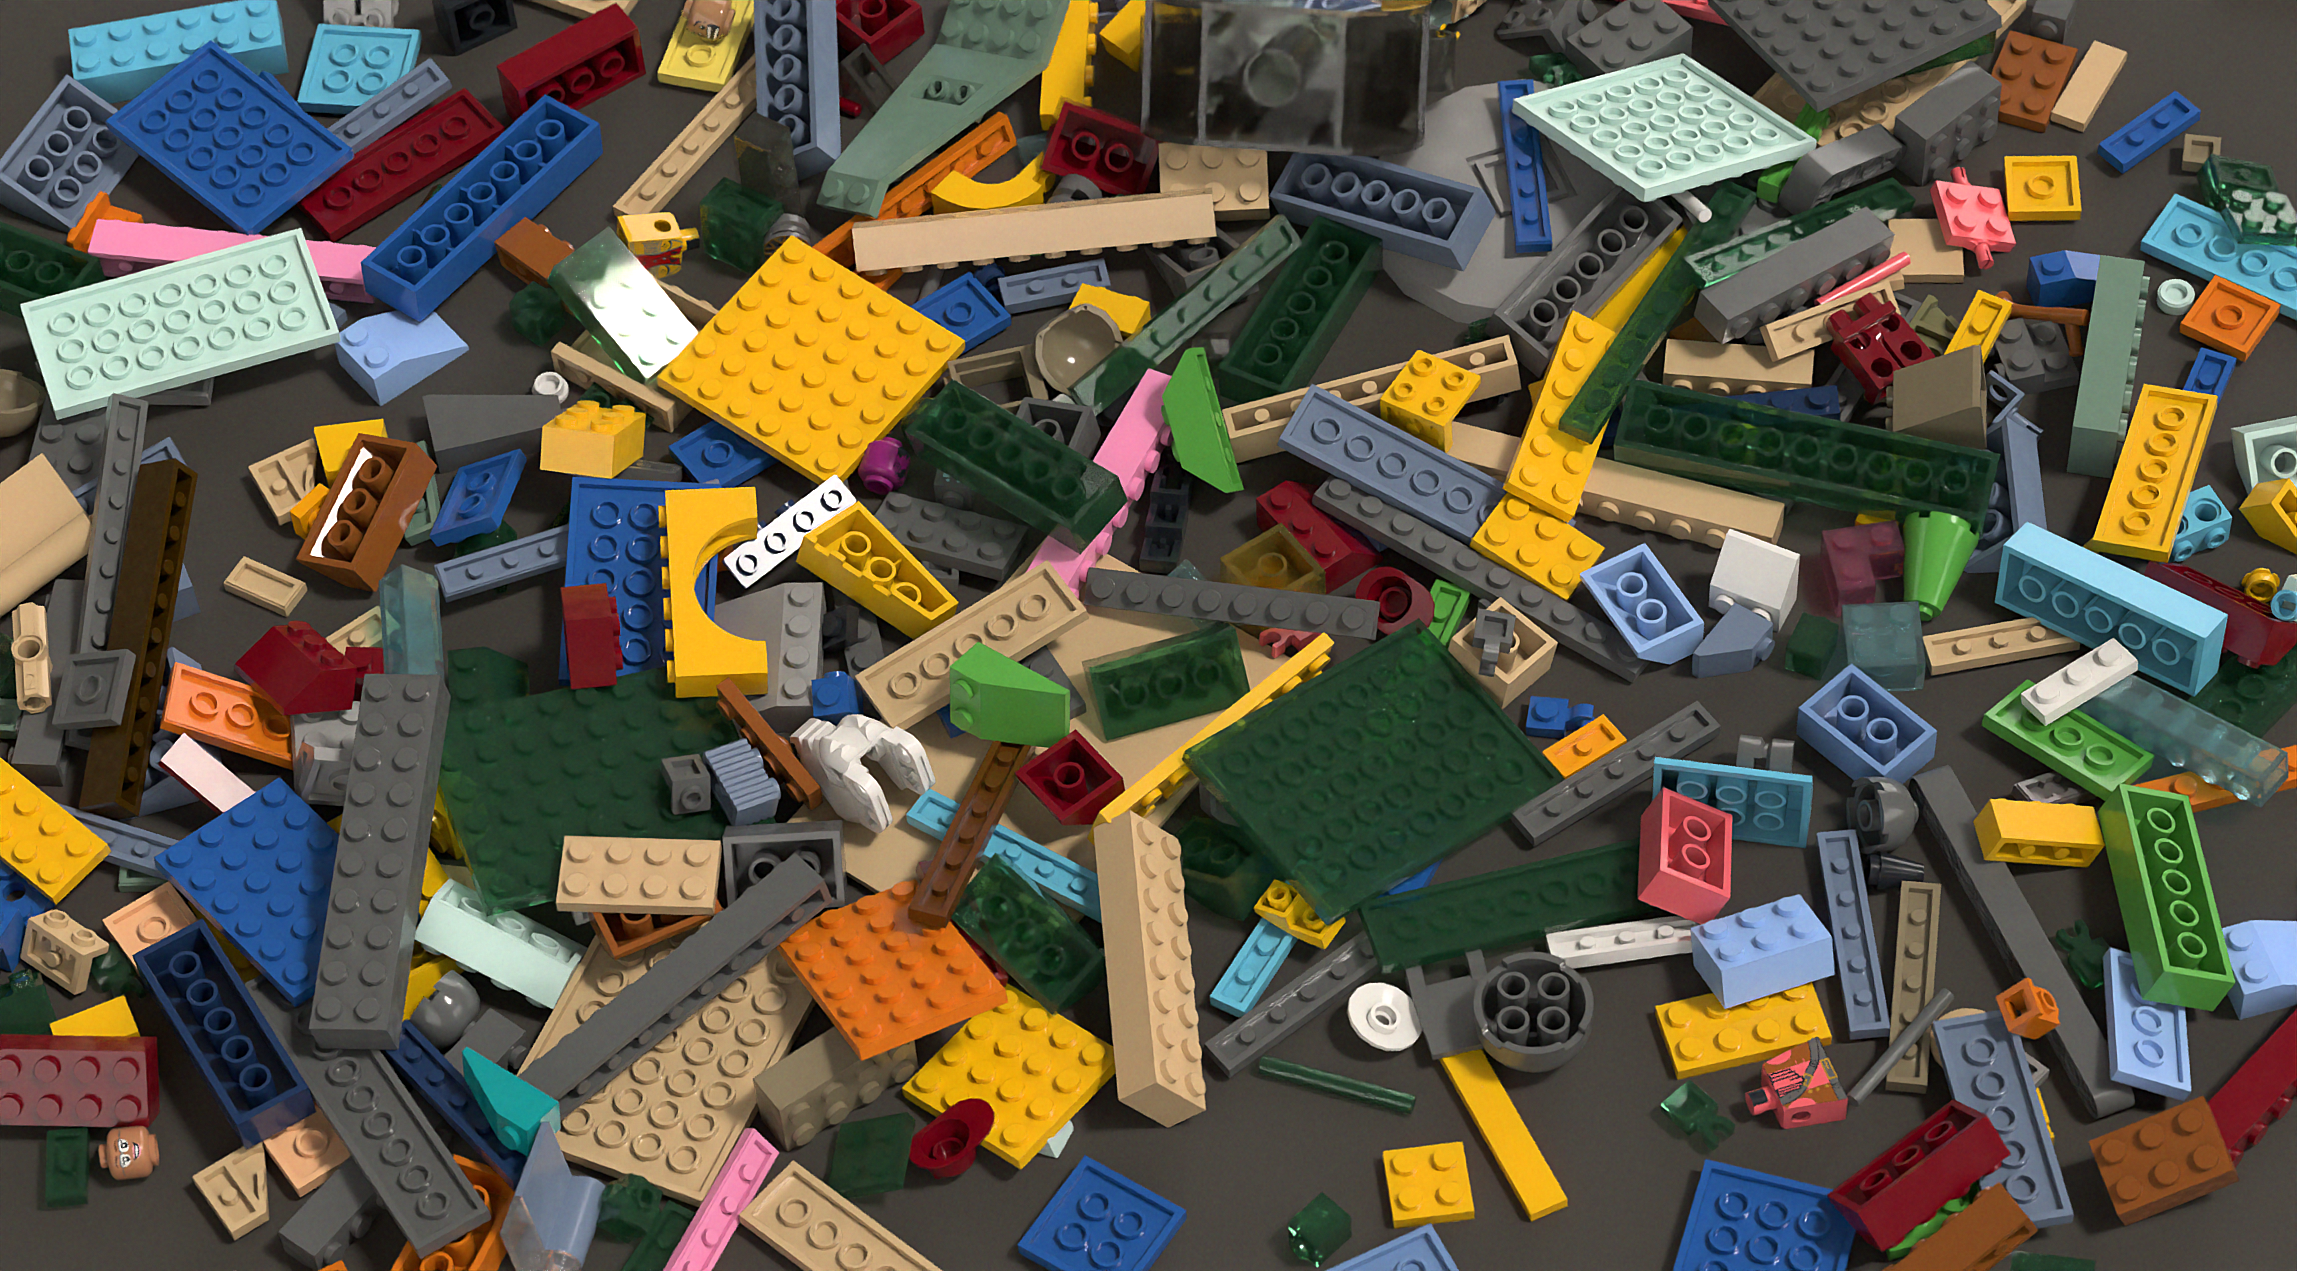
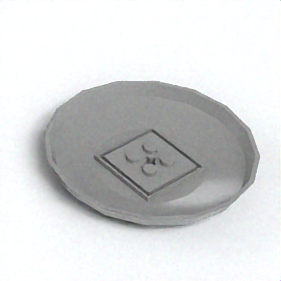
(1468, 148)

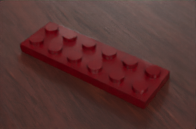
(401, 164)

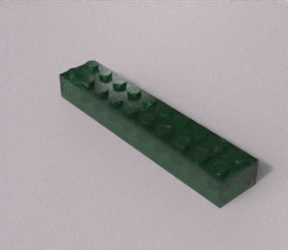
(1802, 456)

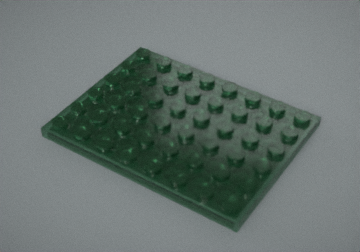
(571, 766)
(1372, 771)

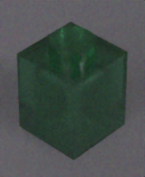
(1811, 646)
(1319, 1230)

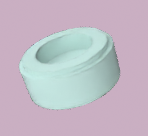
(2175, 297)

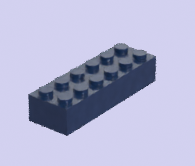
(224, 1034)

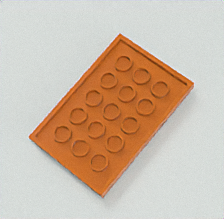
(887, 974)

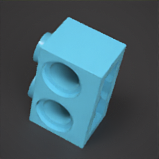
(2202, 526)

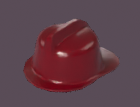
(1399, 596)
(951, 1140)

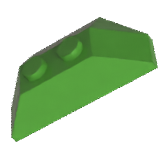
(1198, 424)

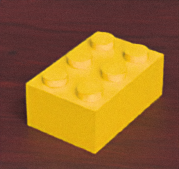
(593, 440)

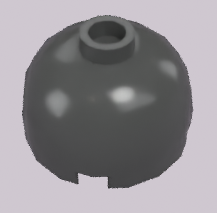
(1881, 814)
(448, 1011)

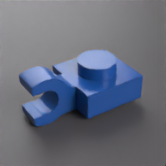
(1552, 717)

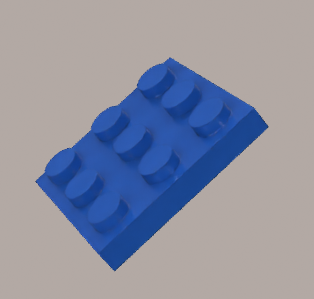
(1101, 1224)

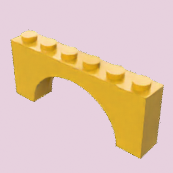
(697, 529)

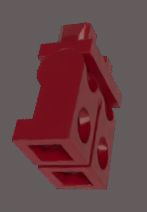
(1875, 344)

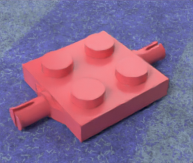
(1972, 217)

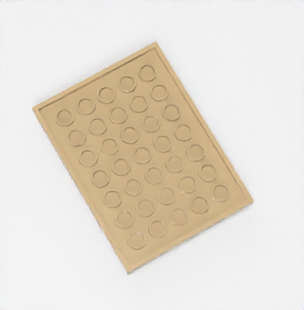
(692, 1092)

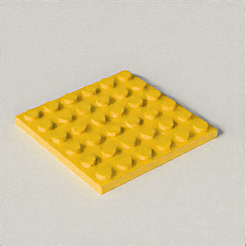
(811, 362)

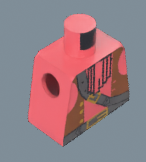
(1800, 1088)

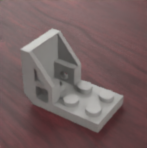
(323, 754)

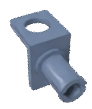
(2010, 404)

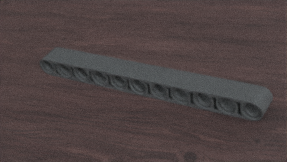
(2020, 939)

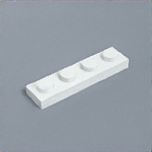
(1622, 941)

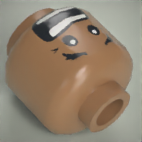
(709, 17)

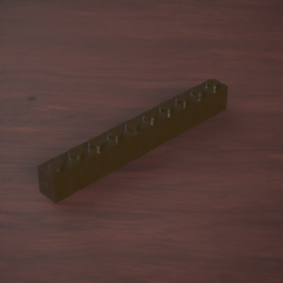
(142, 625)

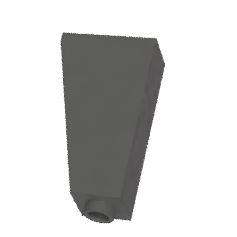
(486, 426)

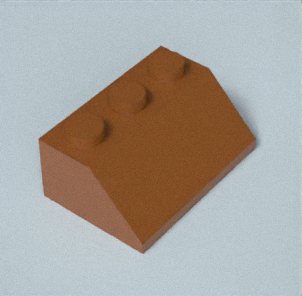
(630, 932)

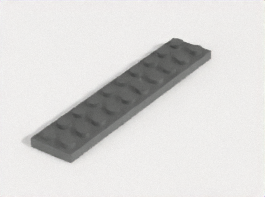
(379, 1128)

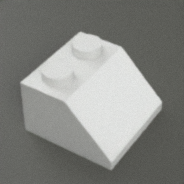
(1755, 577)

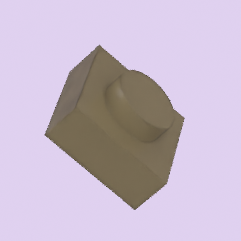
(2197, 150)

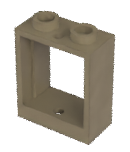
(998, 367)

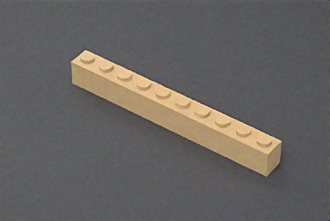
(1034, 230)
(1638, 494)

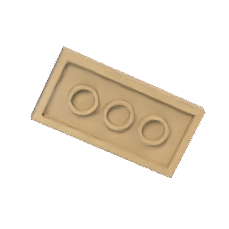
(639, 875)

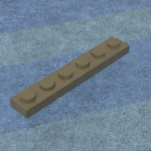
(1914, 980)

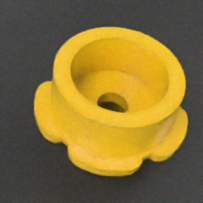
(2261, 584)

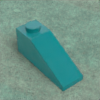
(509, 1102)

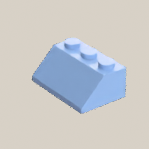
(1645, 606)

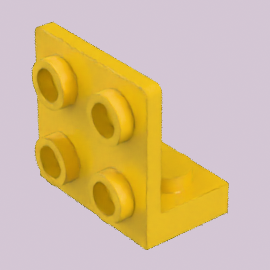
(1428, 398)

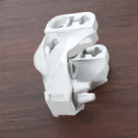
(834, 762)

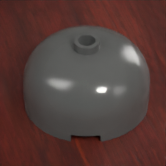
(1540, 1009)

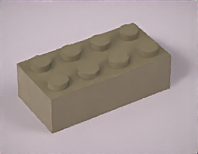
(824, 1084)

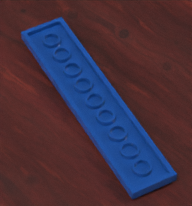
(719, 453)

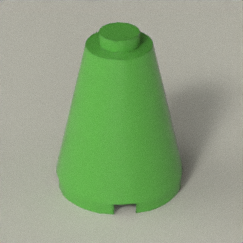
(1934, 559)

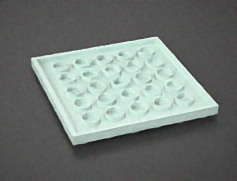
(1663, 127)

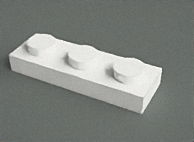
(2079, 681)

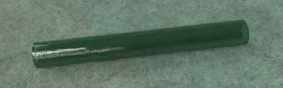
(1337, 1084)

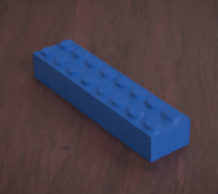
(488, 197)

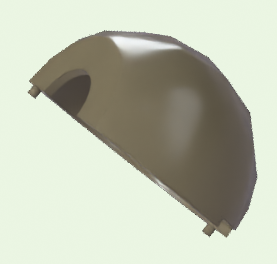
(1074, 344)
(19, 402)

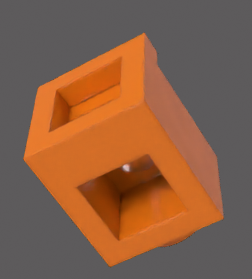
(2036, 1006)

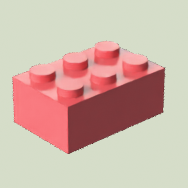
(1685, 856)

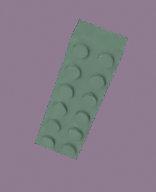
(2108, 367)

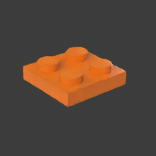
(2230, 318)

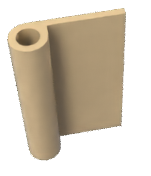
(39, 531)

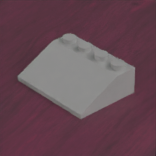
(791, 625)

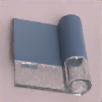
(551, 1211)

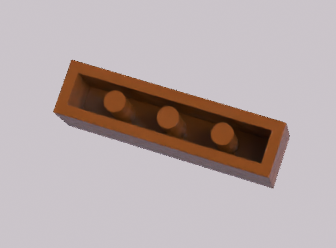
(532, 253)
(1974, 1237)

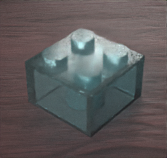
(1885, 643)

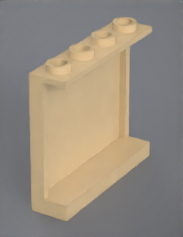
(589, 363)

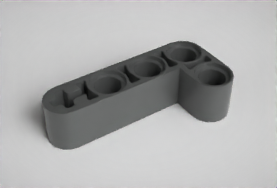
(1840, 166)

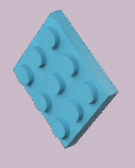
(354, 65)

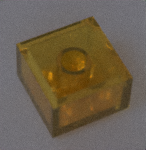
(1273, 562)

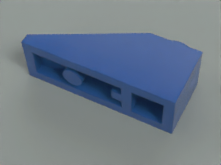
(2062, 278)

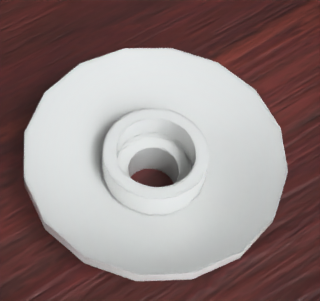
(1384, 1016)

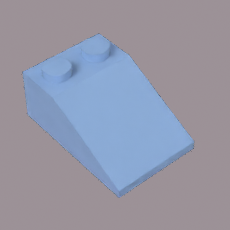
(396, 352)
(2262, 965)

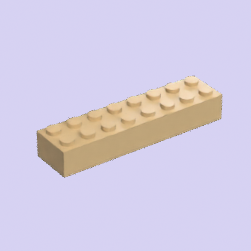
(1149, 970)

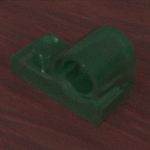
(2233, 174)

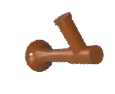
(2069, 316)

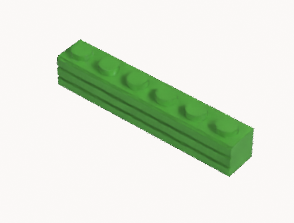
(1774, 178)

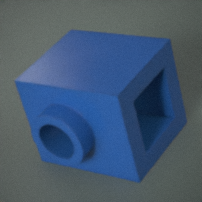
(836, 697)

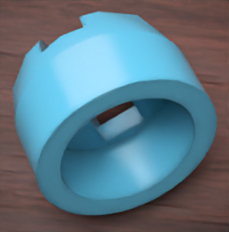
(2277, 603)

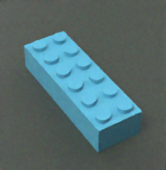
(132, 54)
(2102, 600)

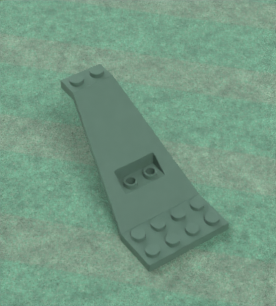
(977, 62)

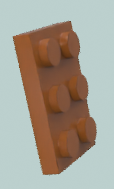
(2031, 79)

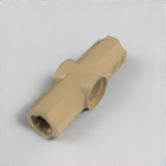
(31, 658)

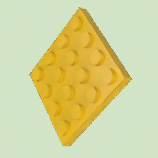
(1023, 1064)

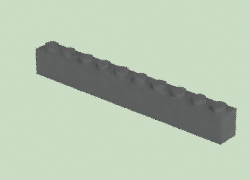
(679, 985)

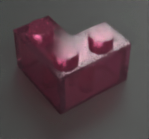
(1859, 557)

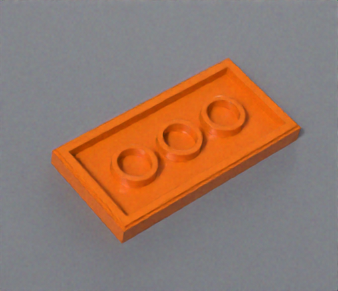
(226, 715)

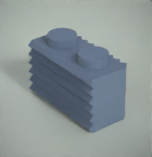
(741, 783)

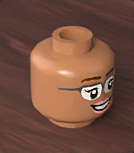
(129, 1152)

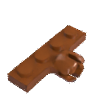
(775, 750)

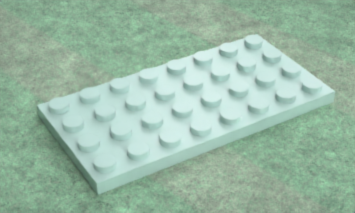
(179, 323)

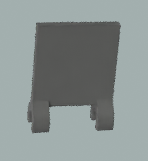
(1447, 1008)

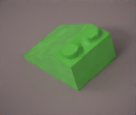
(1006, 700)

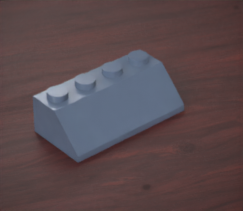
(2015, 496)

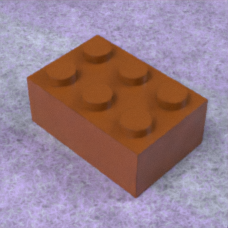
(2164, 1161)

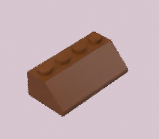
(367, 511)

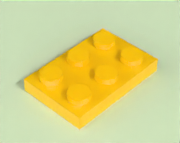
(1536, 546)

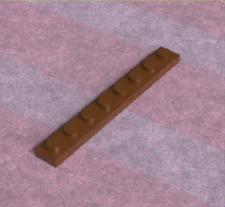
(969, 834)

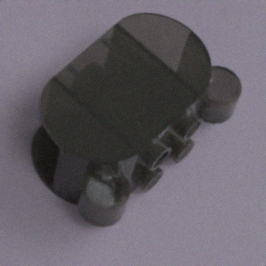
(1292, 74)

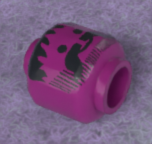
(884, 466)

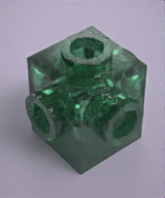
(537, 313)
(629, 1207)

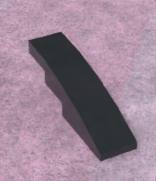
(1167, 516)

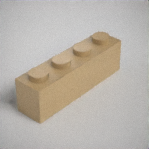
(1733, 368)

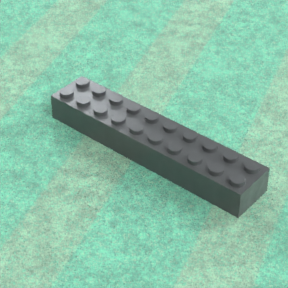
(380, 862)

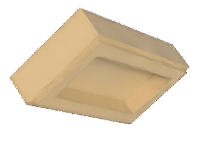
(265, 586)

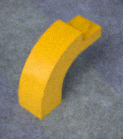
(962, 194)

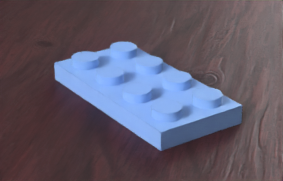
(2143, 1036)

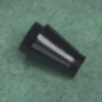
(1888, 871)

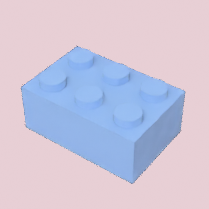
(1762, 951)

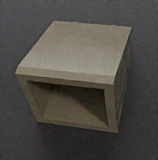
(1942, 399)

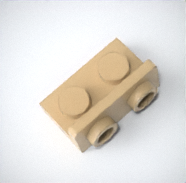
(61, 949)

